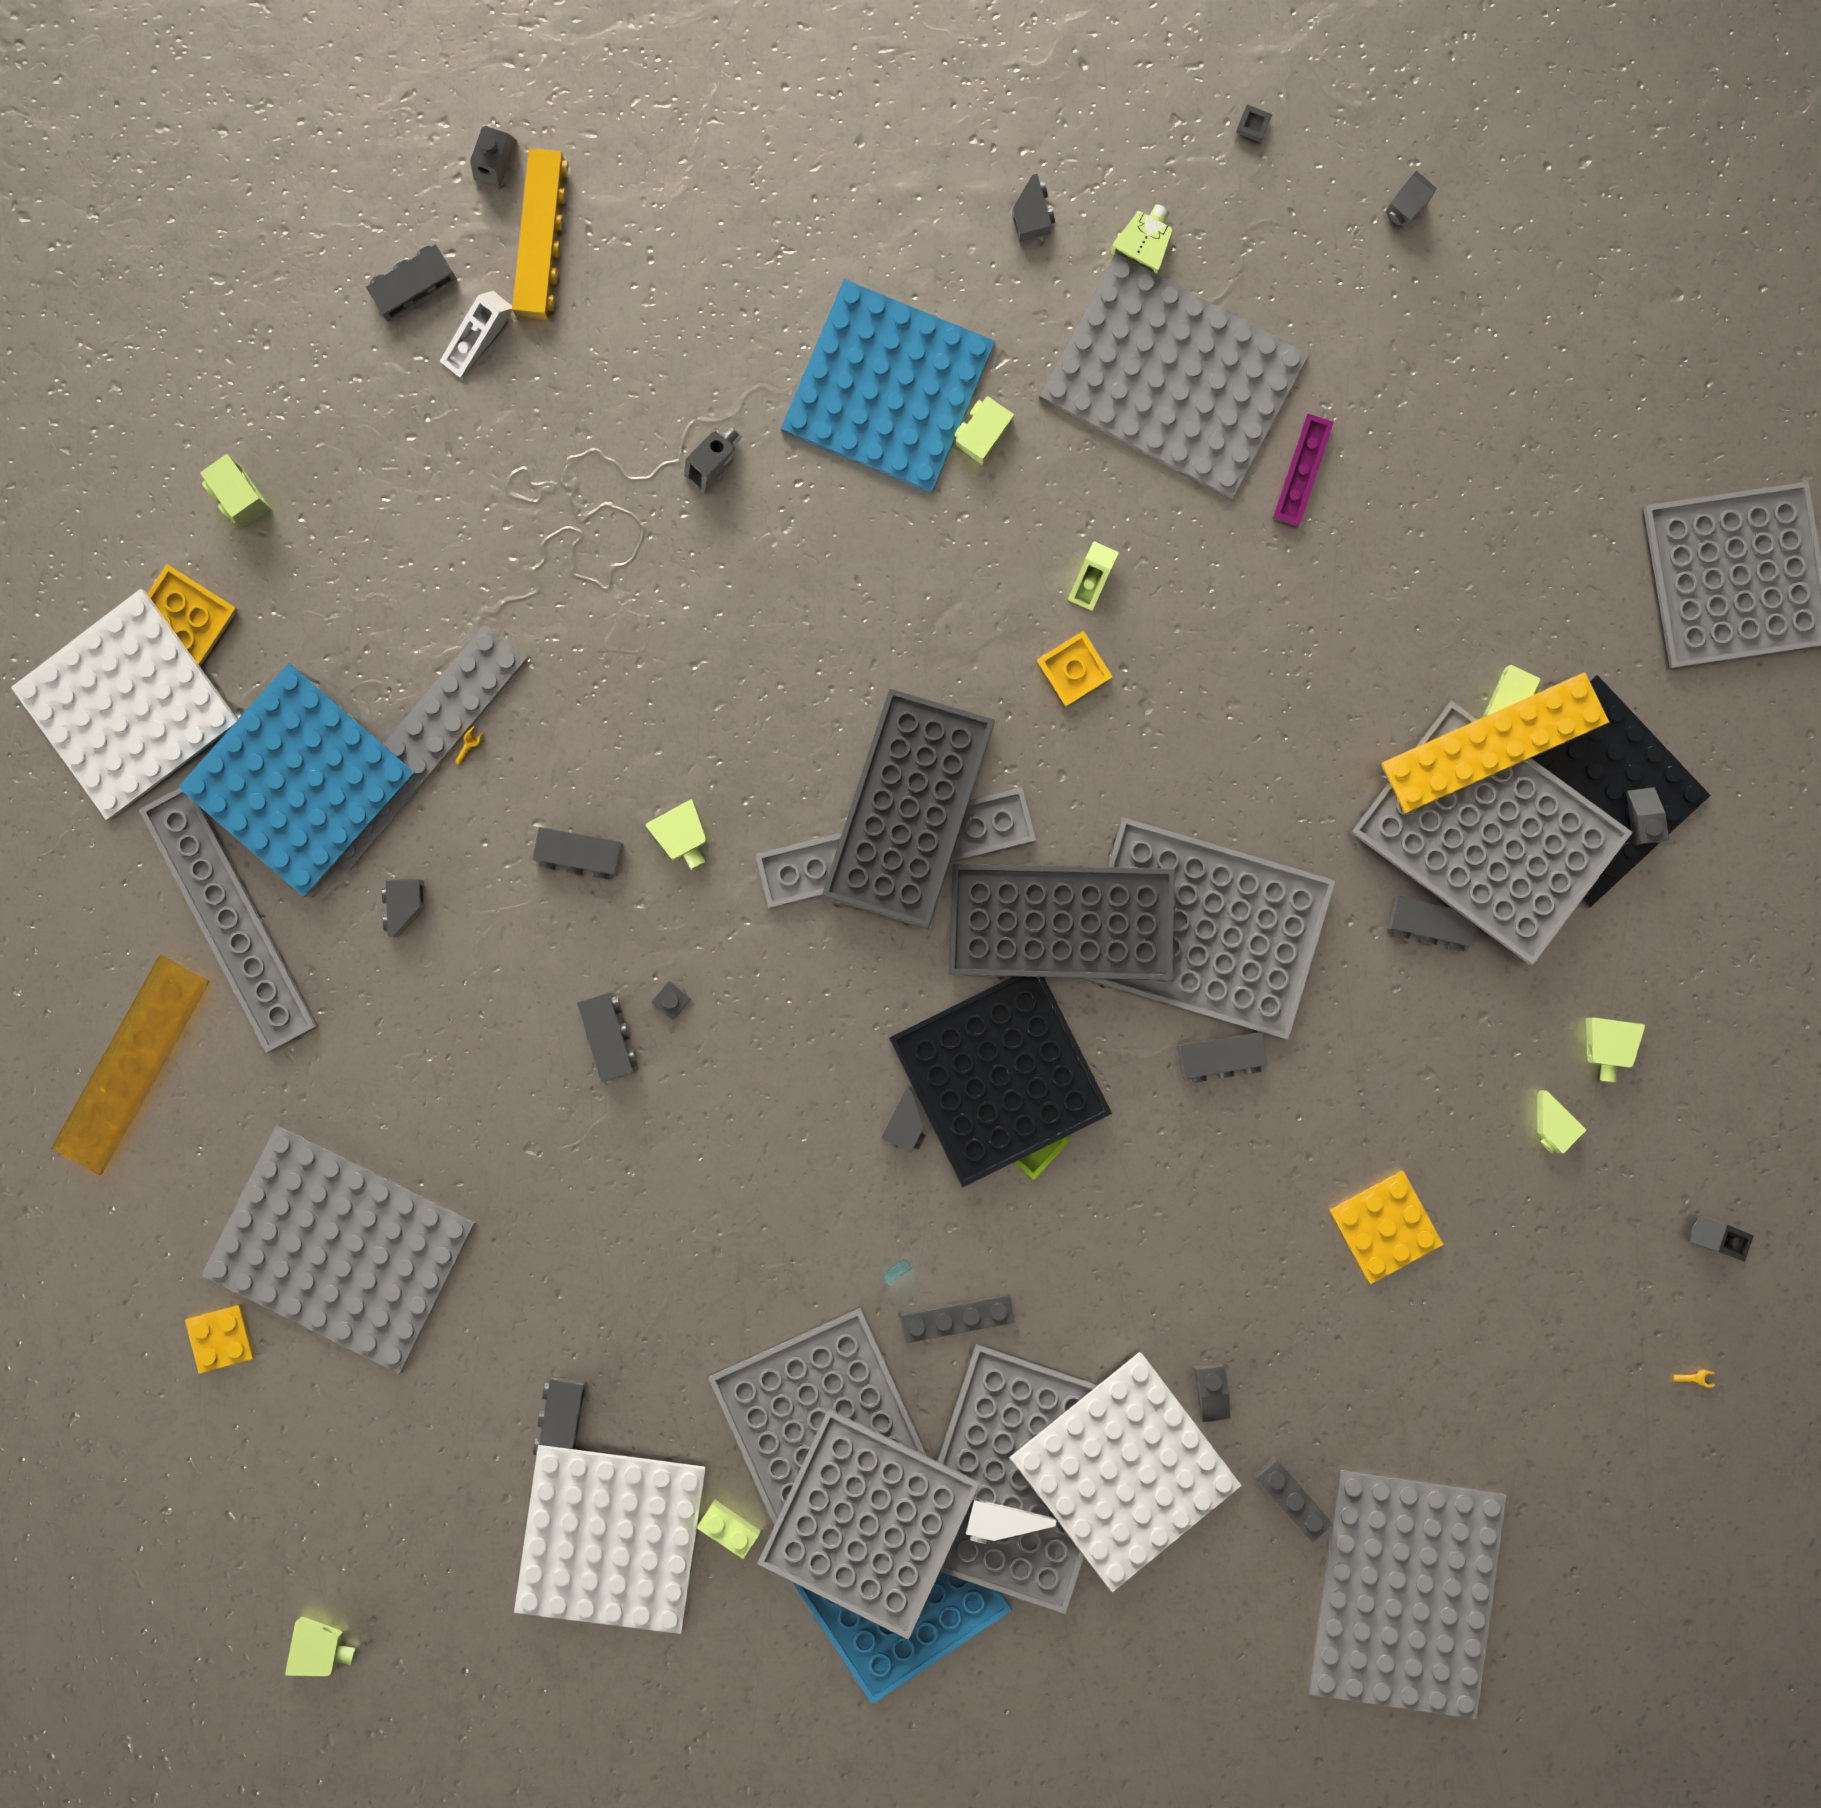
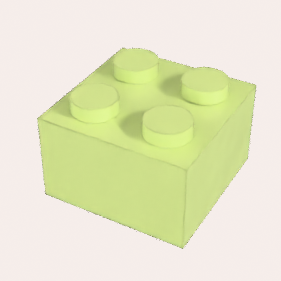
(235, 491)

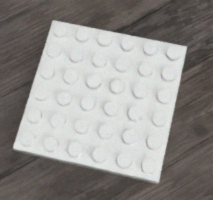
(125, 704)
(1125, 1471)
(609, 1539)

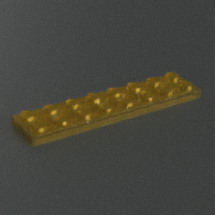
(130, 1064)

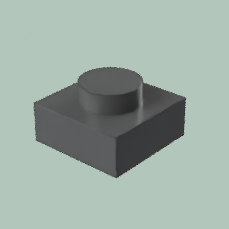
(1254, 123)
(671, 1000)

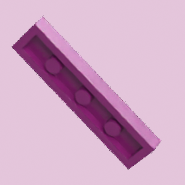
(1303, 470)

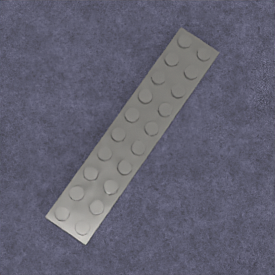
(442, 721)
(803, 868)
(228, 919)

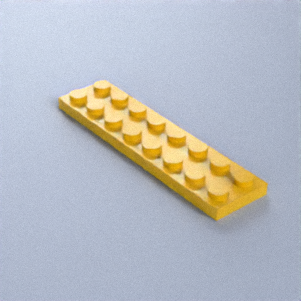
(1495, 743)

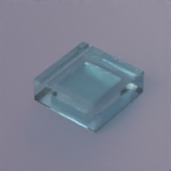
(897, 1271)

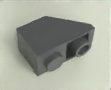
(1030, 211)
(403, 903)

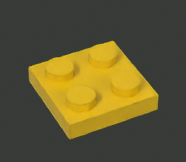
(1074, 669)
(219, 1338)

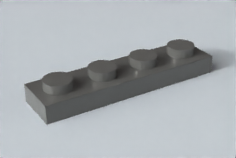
(957, 1318)

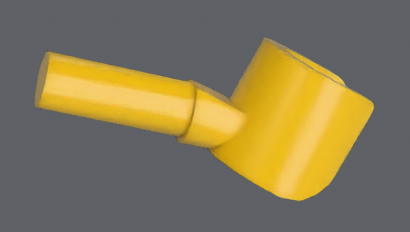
(470, 742)
(1695, 1378)

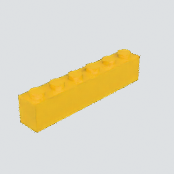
(539, 234)

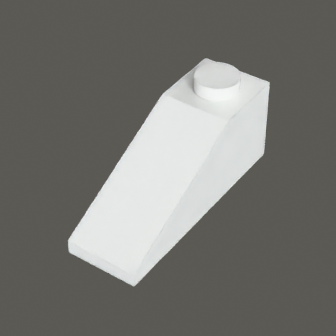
(476, 332)
(998, 1521)

